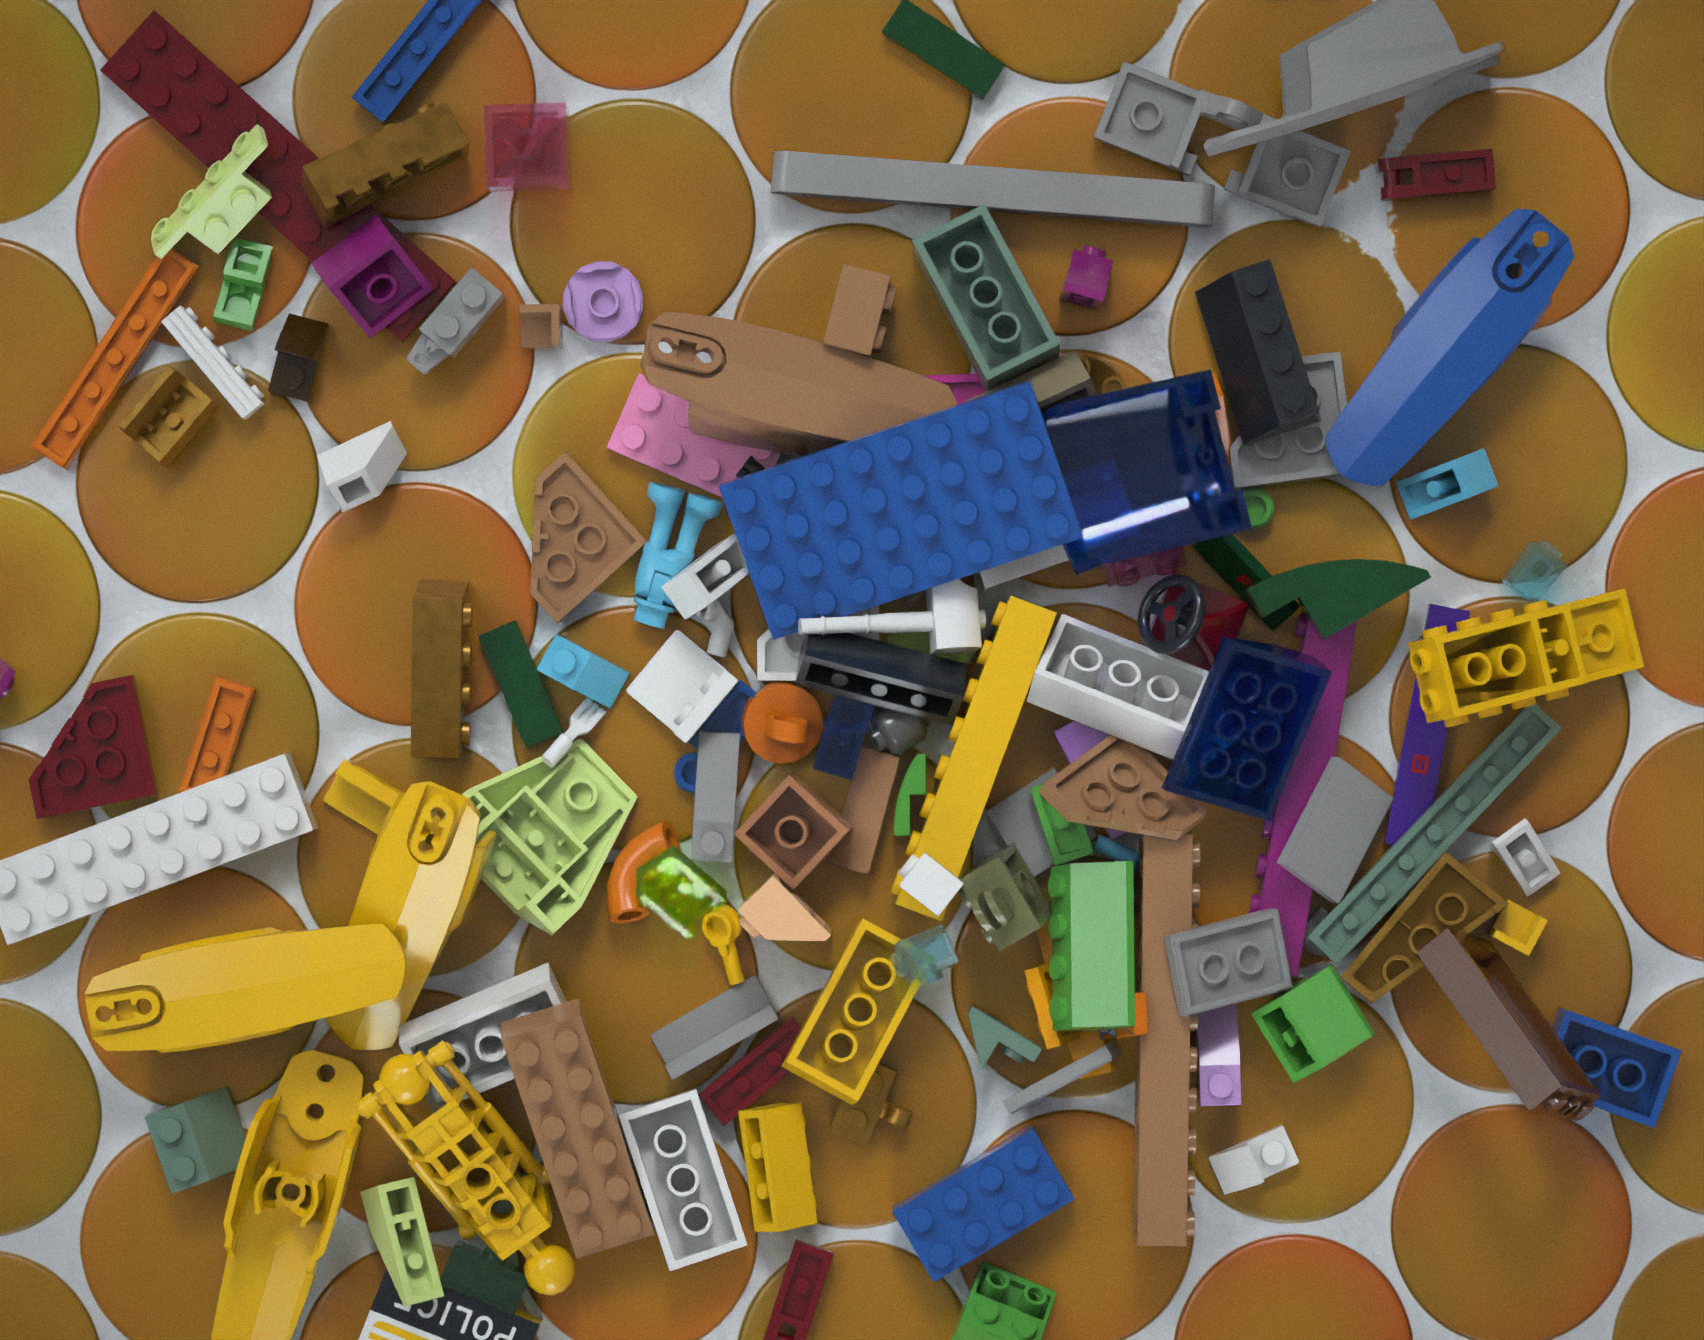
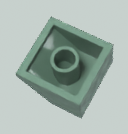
(197, 1138)

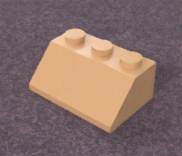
(781, 914)

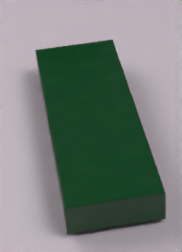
(943, 49)
(521, 683)

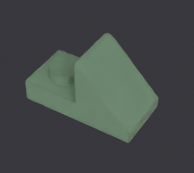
(989, 1031)

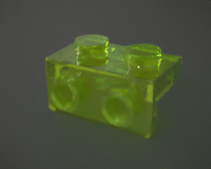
(678, 890)

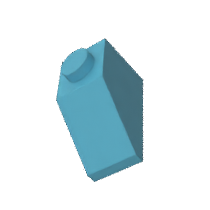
(1447, 484)
(583, 671)

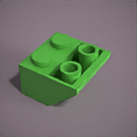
(1312, 1023)
(1003, 1307)

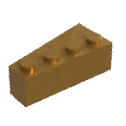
(383, 163)
(1442, 900)

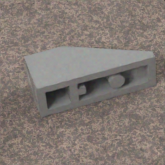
(715, 796)

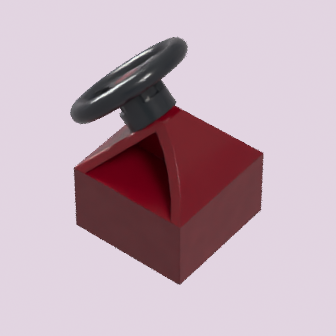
(1189, 619)

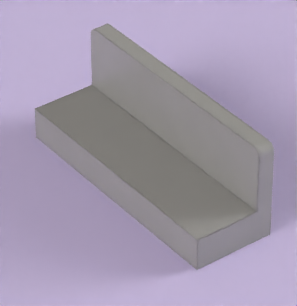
(714, 1026)

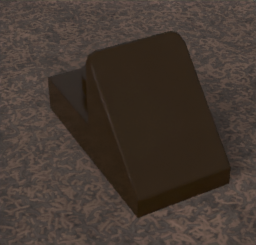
(297, 357)

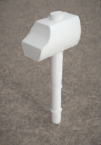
(950, 619)

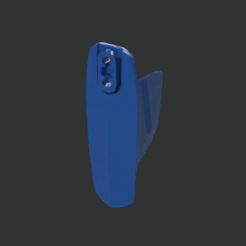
(1449, 345)

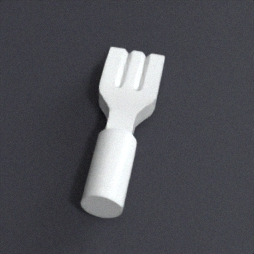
(580, 723)

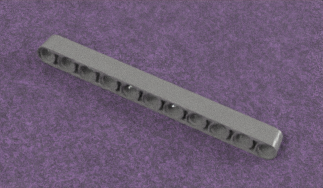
(996, 187)

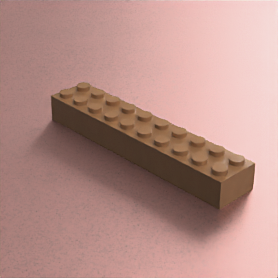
(1165, 1053)

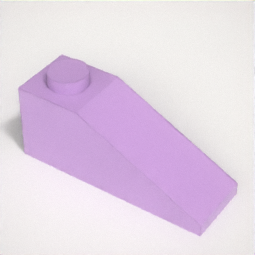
(1218, 1057)

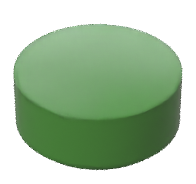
(1259, 506)

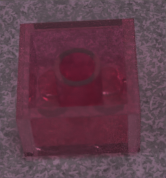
(527, 147)

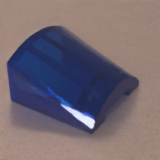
(1146, 470)

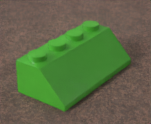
(1092, 946)

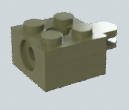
(1005, 897)

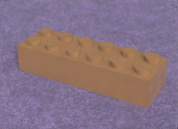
(577, 1128)

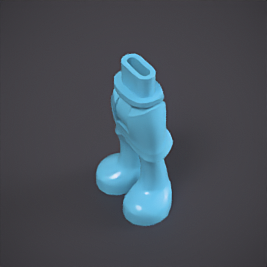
(662, 564)

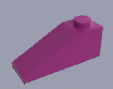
(1087, 278)

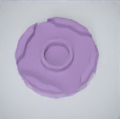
(603, 301)

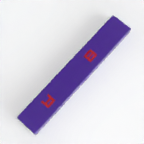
(1421, 747)

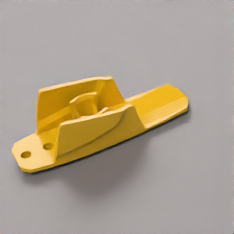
(418, 895)
(244, 986)
(287, 1197)

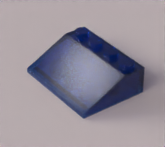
(1247, 726)

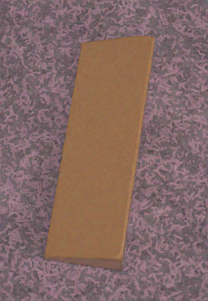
(865, 809)

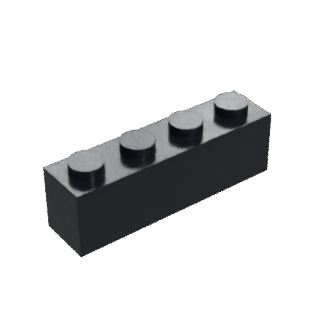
(882, 675)

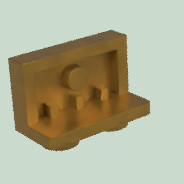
(168, 415)

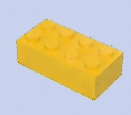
(852, 1016)

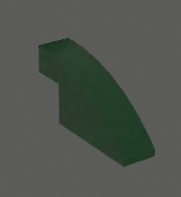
(1336, 590)

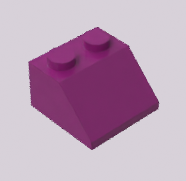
(372, 276)

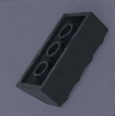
(1257, 353)

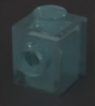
(1534, 571)
(924, 956)

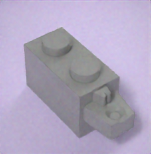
(455, 321)

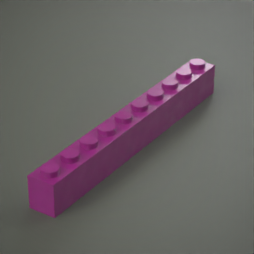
(1277, 885)

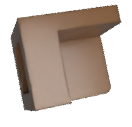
(541, 326)

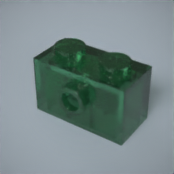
(485, 1277)

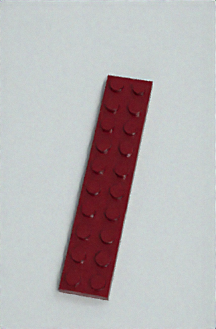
(208, 115)

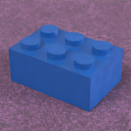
(1622, 1065)

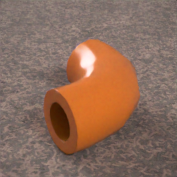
(622, 884)

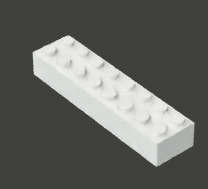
(152, 847)

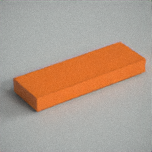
(218, 733)

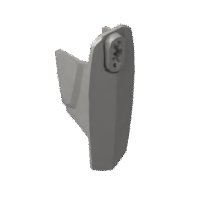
(1361, 63)

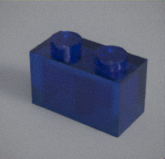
(842, 736)

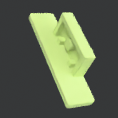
(220, 203)

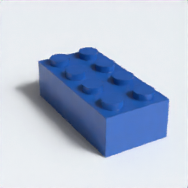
(982, 1203)

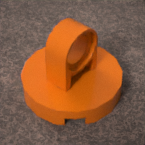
(782, 722)

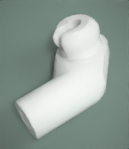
(720, 625)

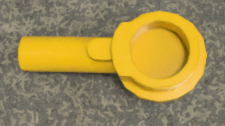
(721, 929)

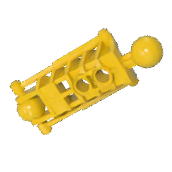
(406, 1081)

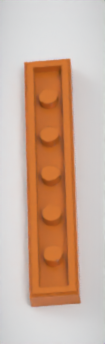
(114, 358)

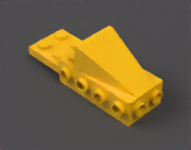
(1523, 656)

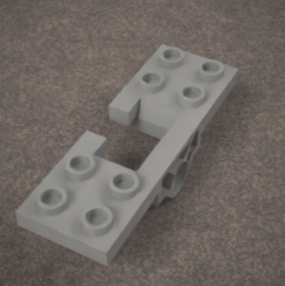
(1157, 118)

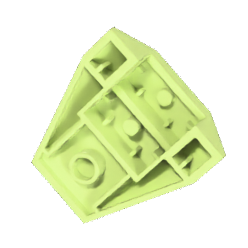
(550, 832)

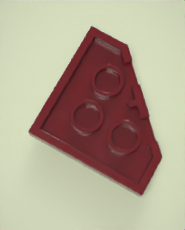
(97, 754)

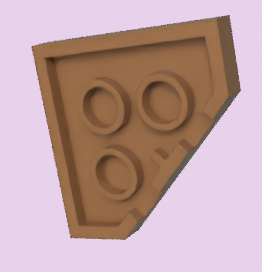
(575, 538)
(1121, 790)

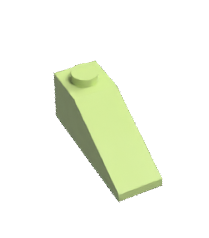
(403, 1239)

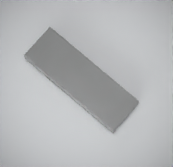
(1062, 1077)

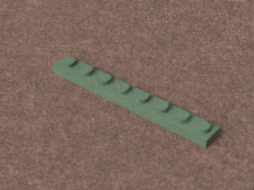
(1433, 832)

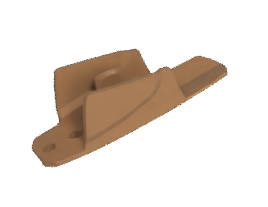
(780, 387)

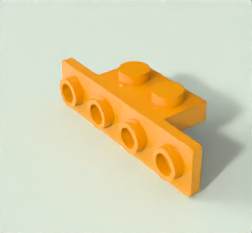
(1040, 990)

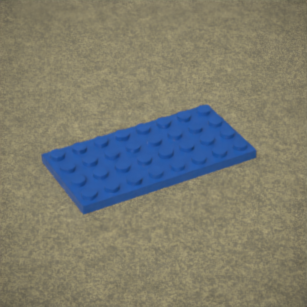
(902, 509)

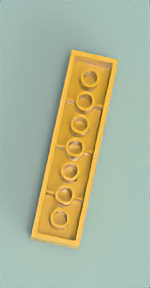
(979, 740)

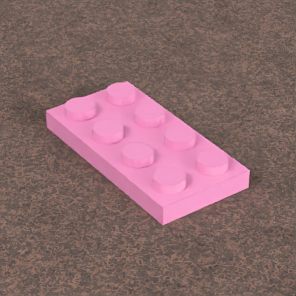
(658, 434)

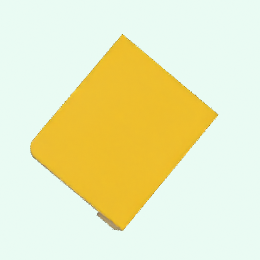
(1517, 927)

